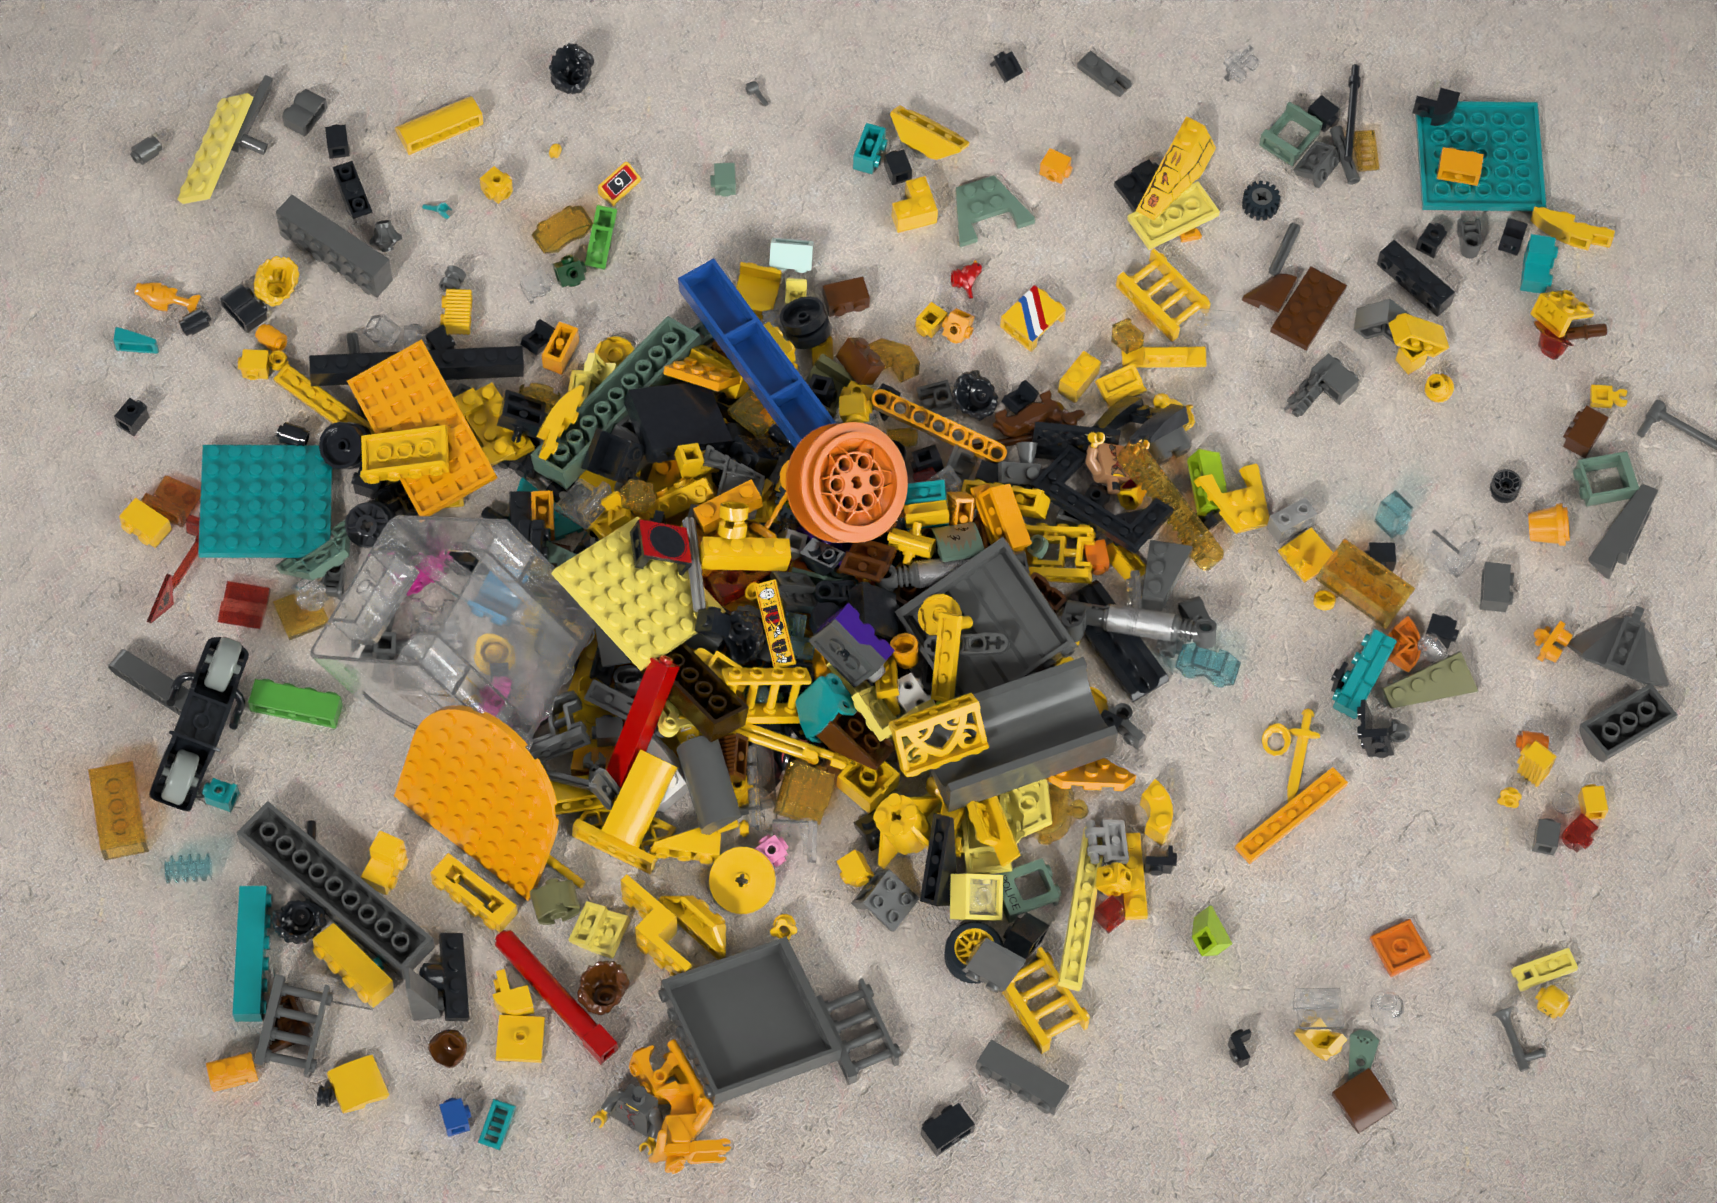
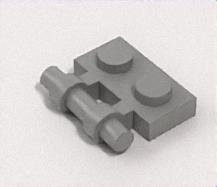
(1113, 839)

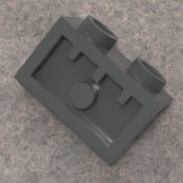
(1318, 163)

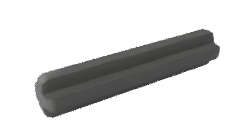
(1284, 249)

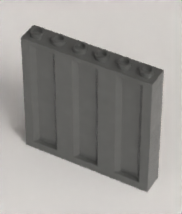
(1002, 600)

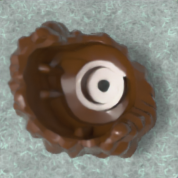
(602, 987)

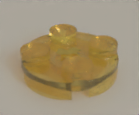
(542, 393)

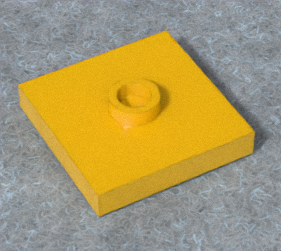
(520, 1038)

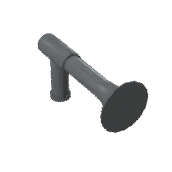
(1521, 1058)

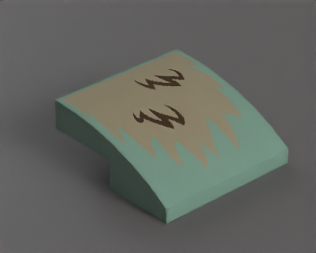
(958, 541)

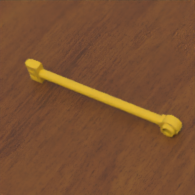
(806, 754)
(837, 760)

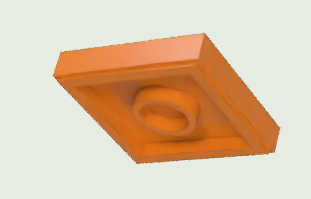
(1400, 947)

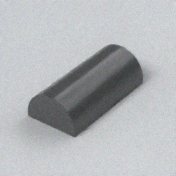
(1626, 723)
(708, 783)

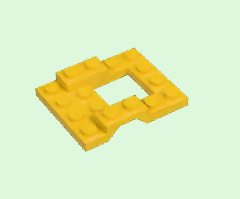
(482, 412)

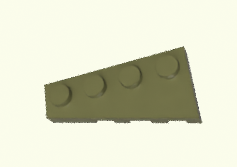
(1437, 681)

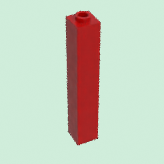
(642, 716)

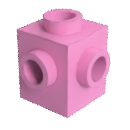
(769, 842)

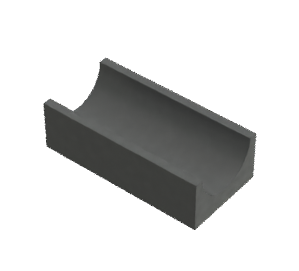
(1032, 733)

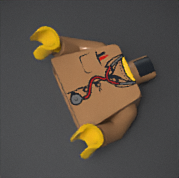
(1104, 463)

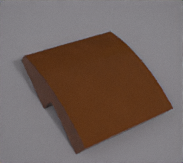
(868, 560)
(1363, 1100)

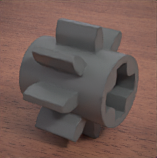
(1169, 649)

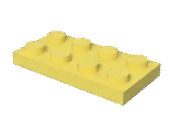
(1183, 214)

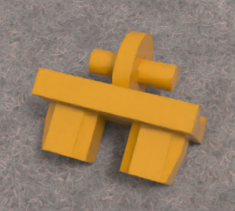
(1558, 635)

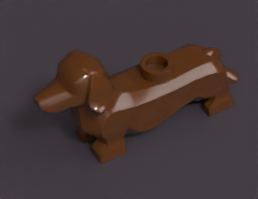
(1044, 411)

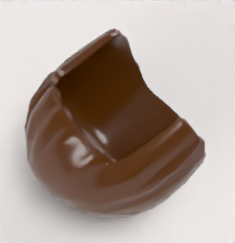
(448, 1048)

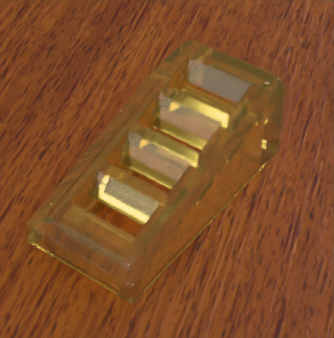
(1370, 136)

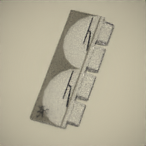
(763, 794)

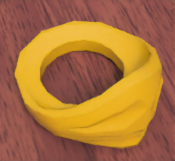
(1276, 728)

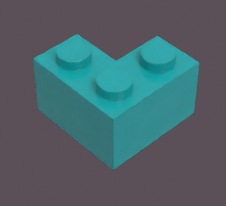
(1537, 262)

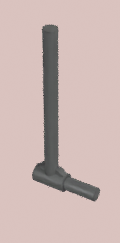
(1658, 412)

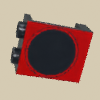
(660, 543)

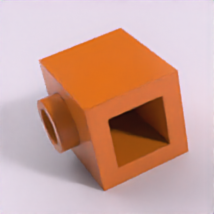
(1098, 556)

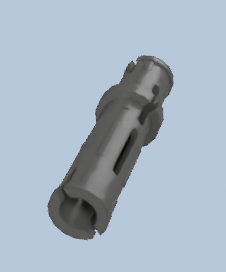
(1348, 167)

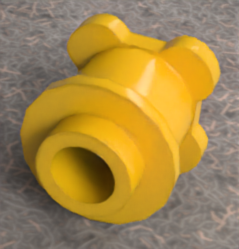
(782, 931)

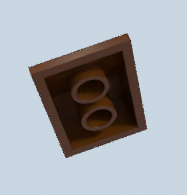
(854, 740)

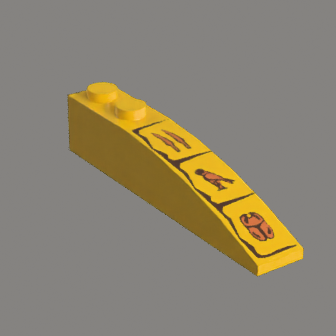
(1179, 168)

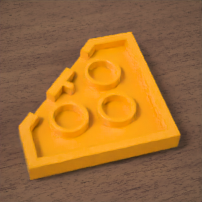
(1095, 776)

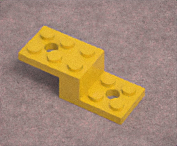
(655, 929)

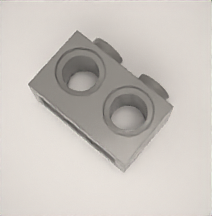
(1292, 520)

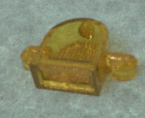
(1062, 809)

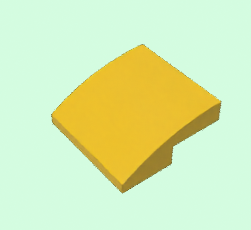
(357, 1083)

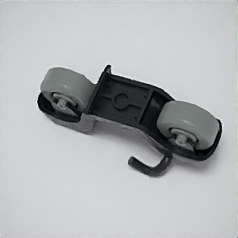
(200, 721)

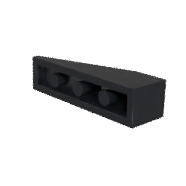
(939, 862)

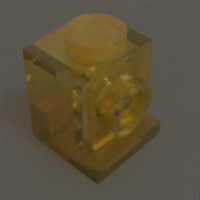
(1127, 336)

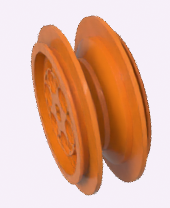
(816, 465)

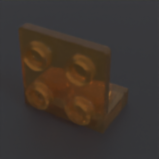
(173, 500)

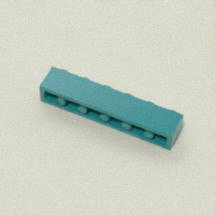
(251, 954)

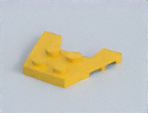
(1241, 508)

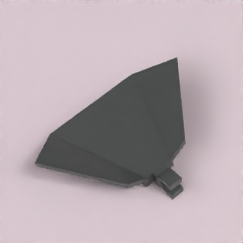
(1624, 648)

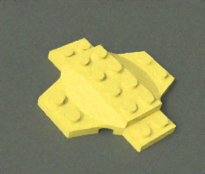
(1026, 812)

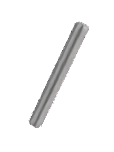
(695, 570)

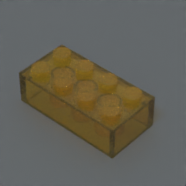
(1365, 583)
(118, 810)

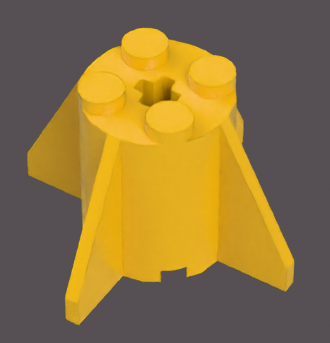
(903, 825)

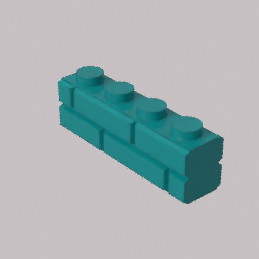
(1364, 673)

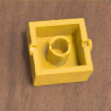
(866, 785)

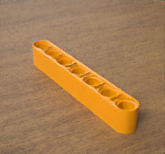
(927, 426)

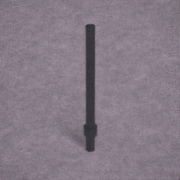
(1353, 83)

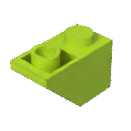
(1209, 933)

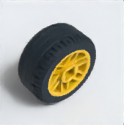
(961, 943)

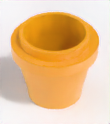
(1550, 525)

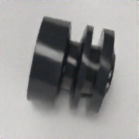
(371, 511)

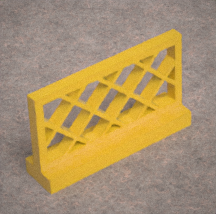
(617, 848)

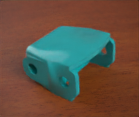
(822, 703)

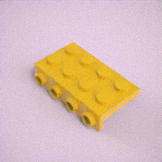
(405, 454)

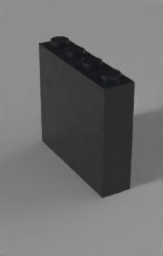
(676, 417)

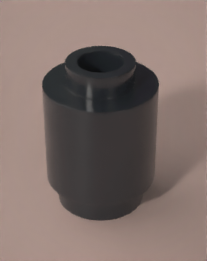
(195, 321)
(293, 434)

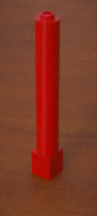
(593, 1035)

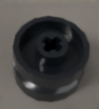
(805, 322)
(342, 445)

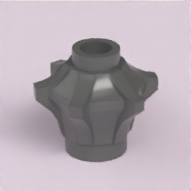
(385, 235)

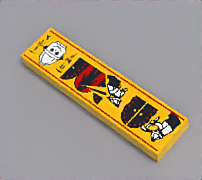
(775, 624)

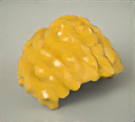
(275, 280)

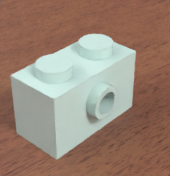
(791, 254)

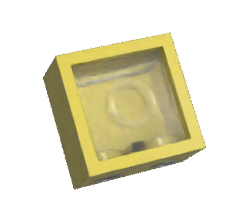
(976, 897)

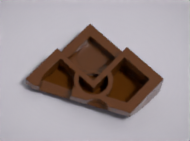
(1272, 292)

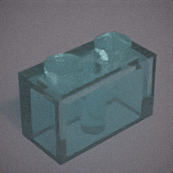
(1394, 514)

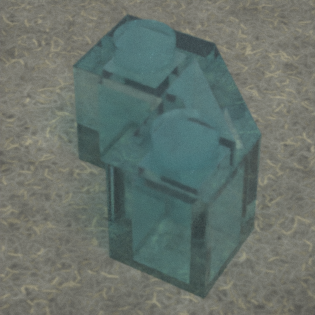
(1218, 667)

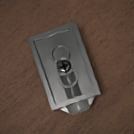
(852, 646)

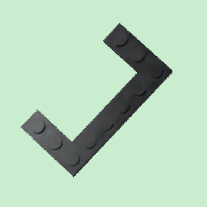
(1127, 535)

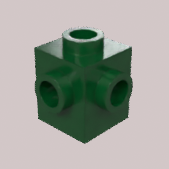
(569, 271)

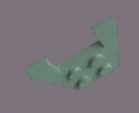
(985, 200)
(321, 559)

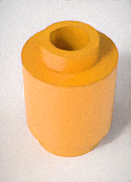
(271, 337)

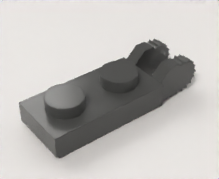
(1103, 73)

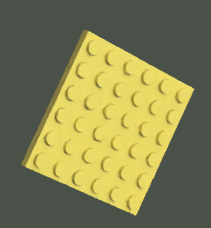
(638, 608)

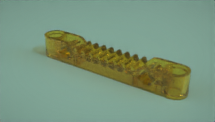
(1135, 461)

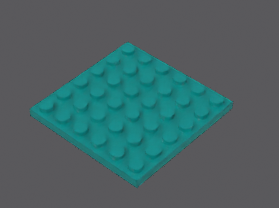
(1511, 159)
(263, 501)

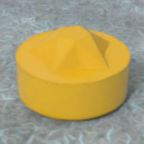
(1324, 600)

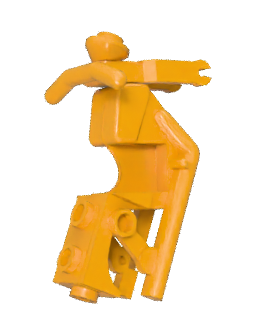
(688, 1109)

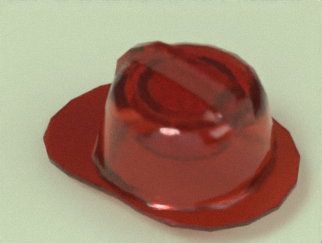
(1549, 343)

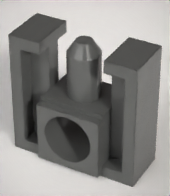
(938, 390)

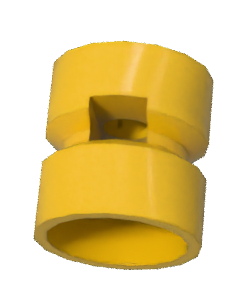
(733, 518)

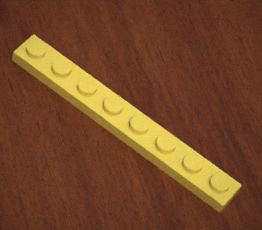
(1079, 919)

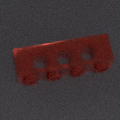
(726, 592)

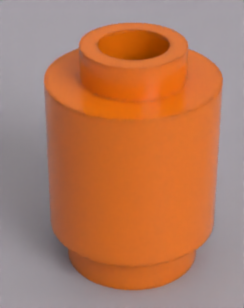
(1530, 737)

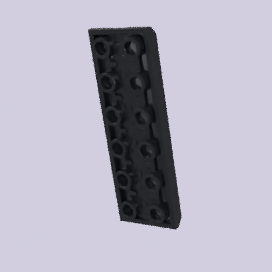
(1122, 653)

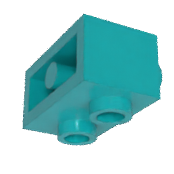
(869, 148)

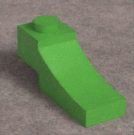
(600, 237)

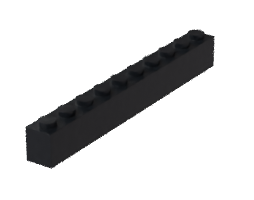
(452, 364)

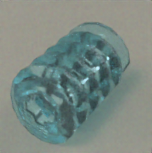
(188, 868)

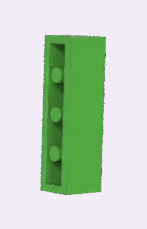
(295, 703)

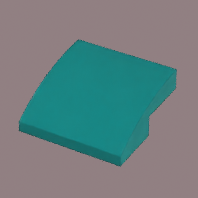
(926, 492)

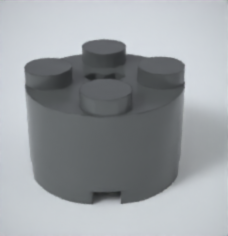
(1172, 444)

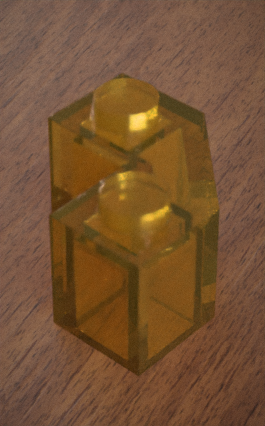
(898, 357)

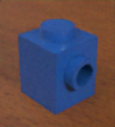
(455, 1116)

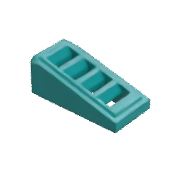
(134, 342)
(492, 1113)

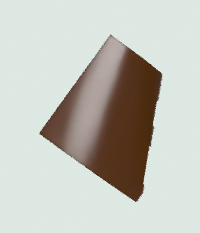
(290, 1025)

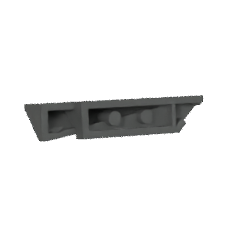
(1624, 533)

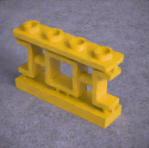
(1055, 570)

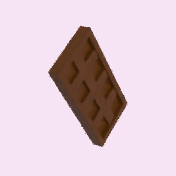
(1308, 308)

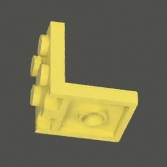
(877, 712)

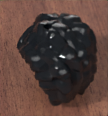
(571, 68)
(970, 392)
(745, 637)
(295, 929)

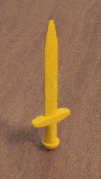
(1303, 735)

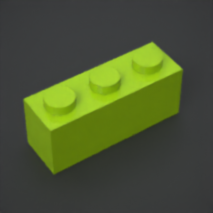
(1201, 464)

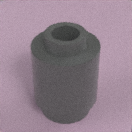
(145, 150)

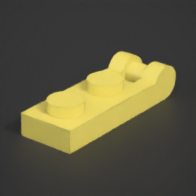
(1544, 969)

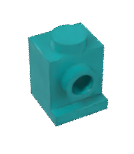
(223, 800)

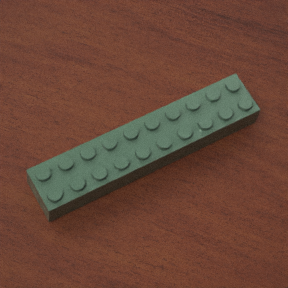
(606, 406)

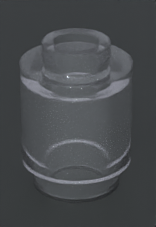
(1432, 648)

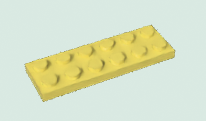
(215, 148)

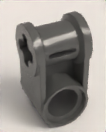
(1469, 234)
(335, 582)
(1193, 609)

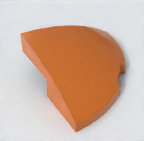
(1406, 649)

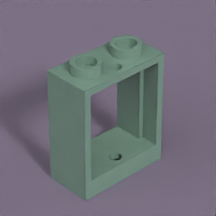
(1622, 462)

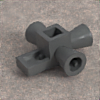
(1021, 473)
(386, 646)

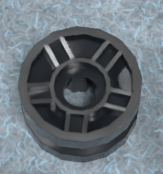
(1508, 478)

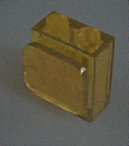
(804, 791)

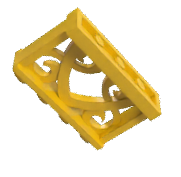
(932, 756)

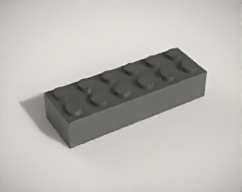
(334, 246)

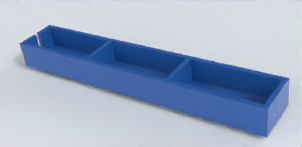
(753, 351)

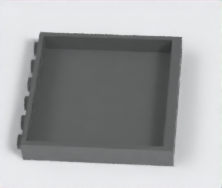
(749, 1020)

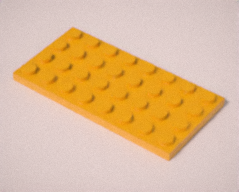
(412, 394)

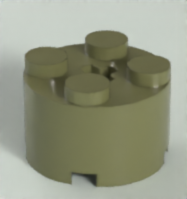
(555, 901)

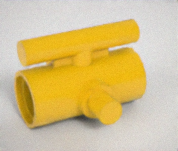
(912, 543)

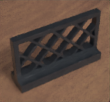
(1051, 447)

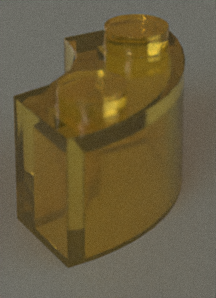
(561, 229)

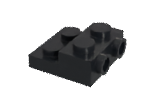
(1134, 185)

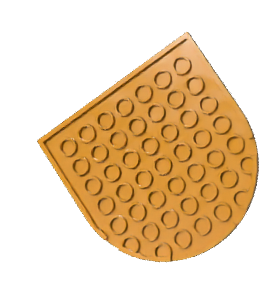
(482, 793)

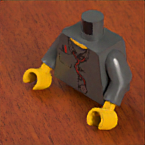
(636, 1110)

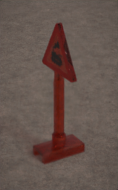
(165, 596)

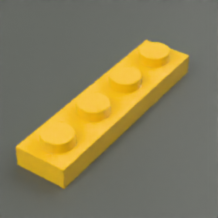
(1135, 901)

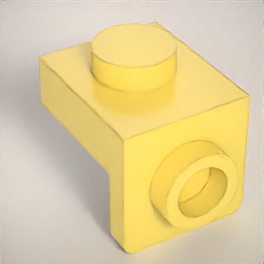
(795, 289)
(597, 369)

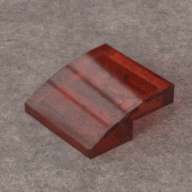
(244, 605)

